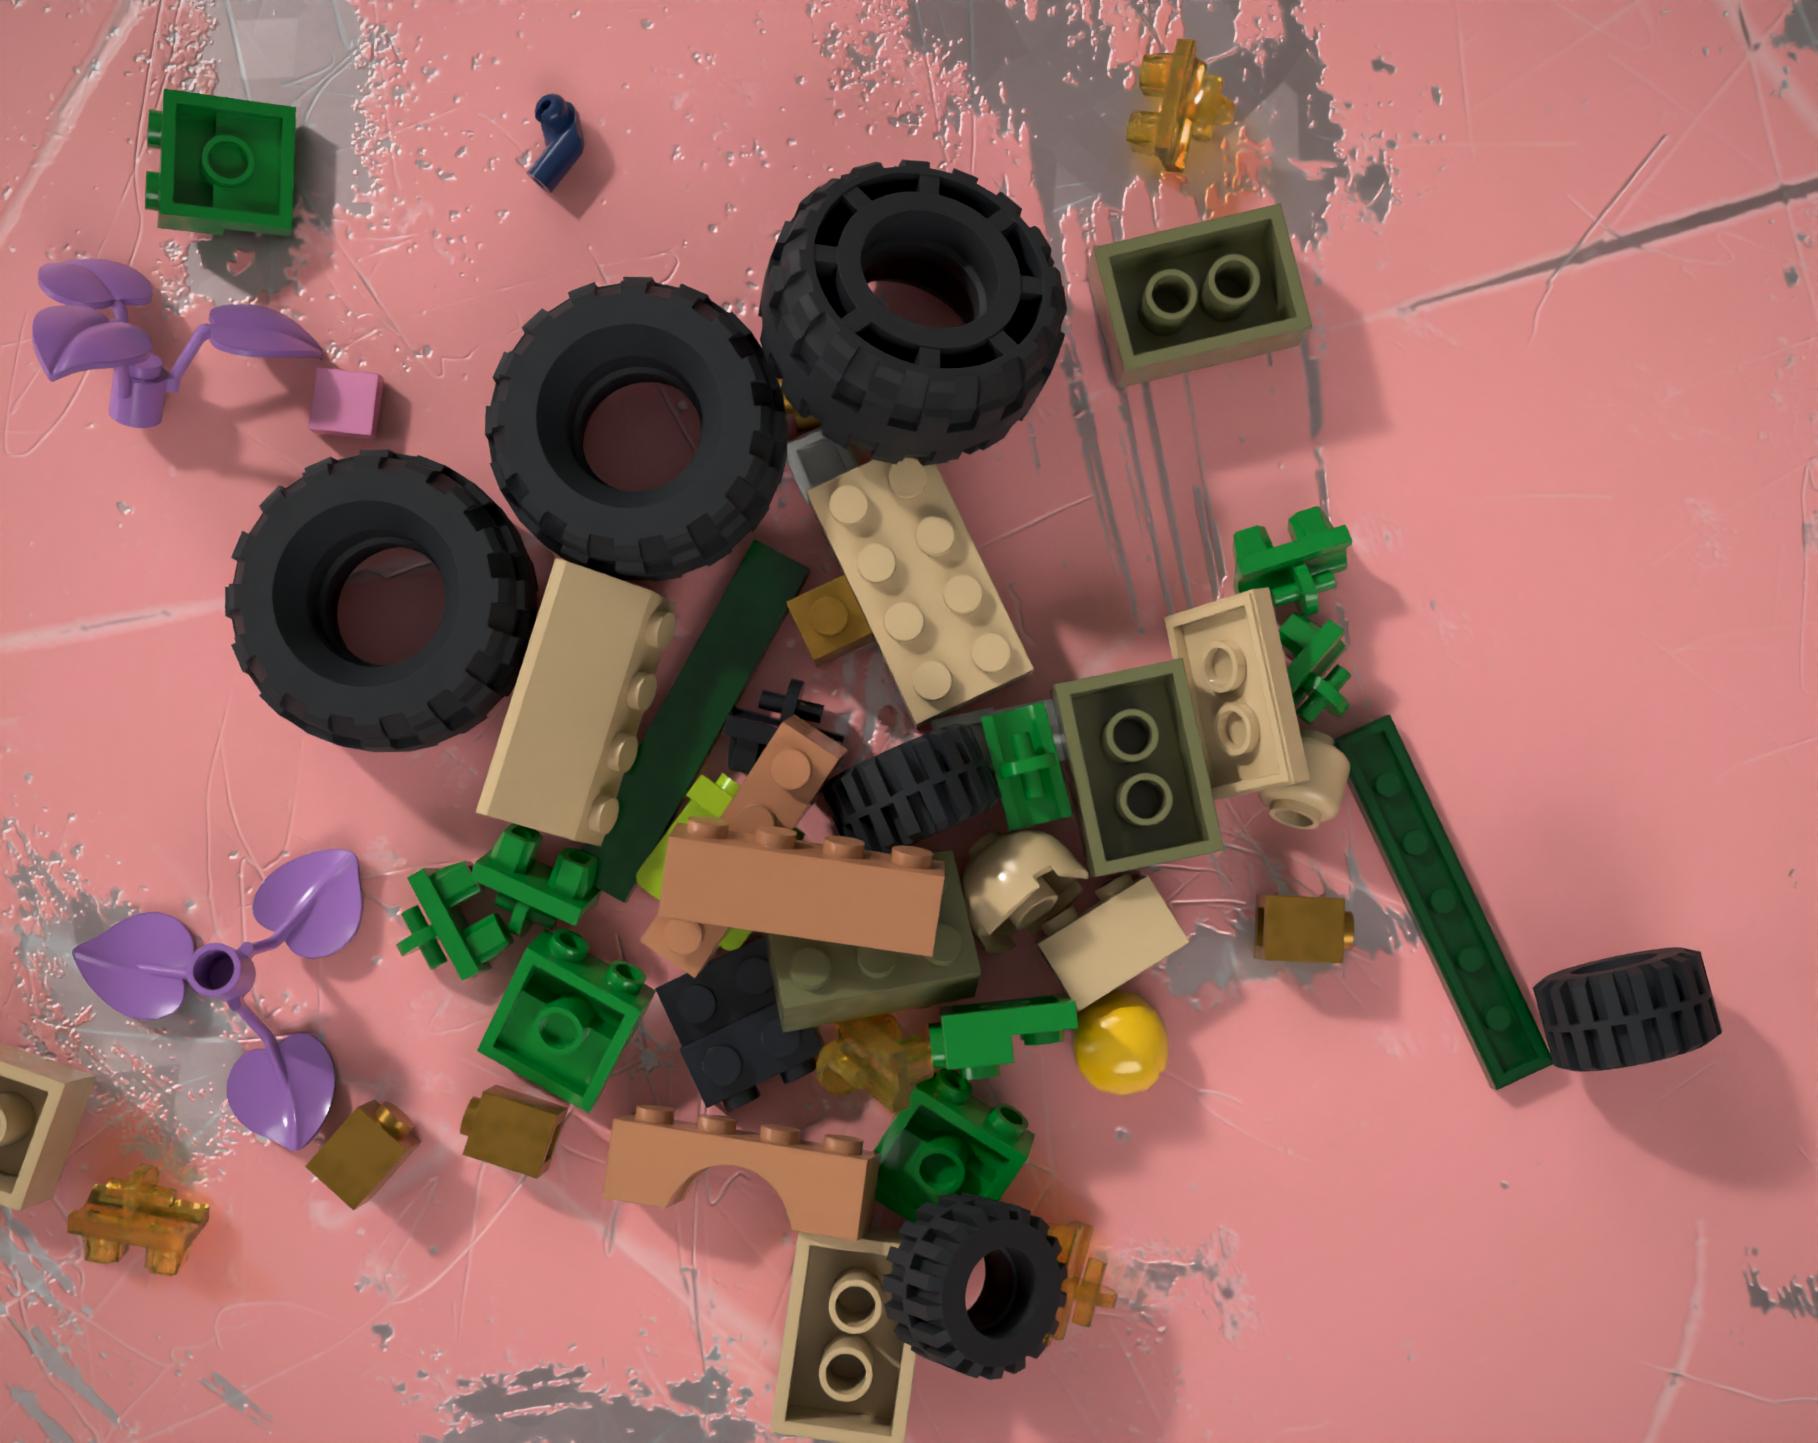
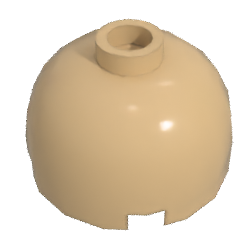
(1017, 884)

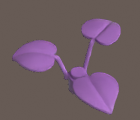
(83, 339)
(147, 958)

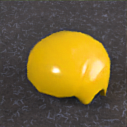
(1120, 1043)

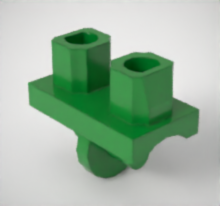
(1296, 568)
(1314, 653)
(1026, 766)
(534, 889)
(467, 946)

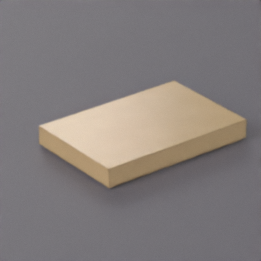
(1240, 693)

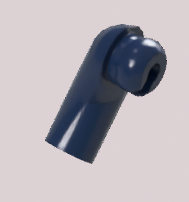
(562, 139)

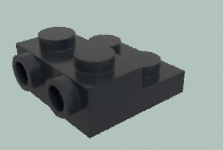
(734, 1028)

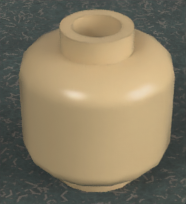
(1316, 800)

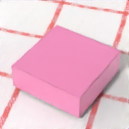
(346, 403)

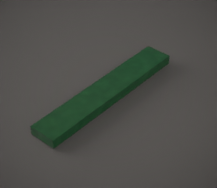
(696, 713)
(1442, 904)

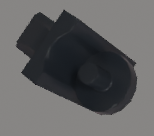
(753, 731)

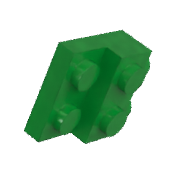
(221, 164)
(567, 1017)
(979, 1034)
(949, 1146)

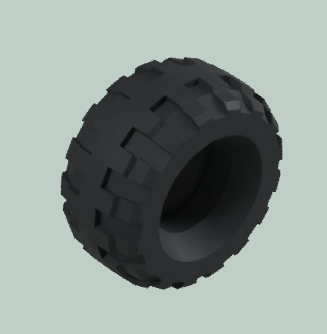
(586, 353)
(889, 379)
(292, 583)

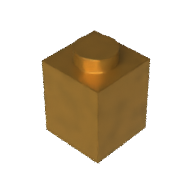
(830, 621)
(1302, 929)
(512, 1130)
(365, 1152)

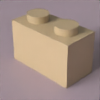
(1109, 939)

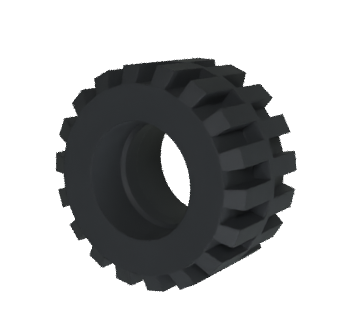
(913, 790)
(1627, 1010)
(1017, 1293)

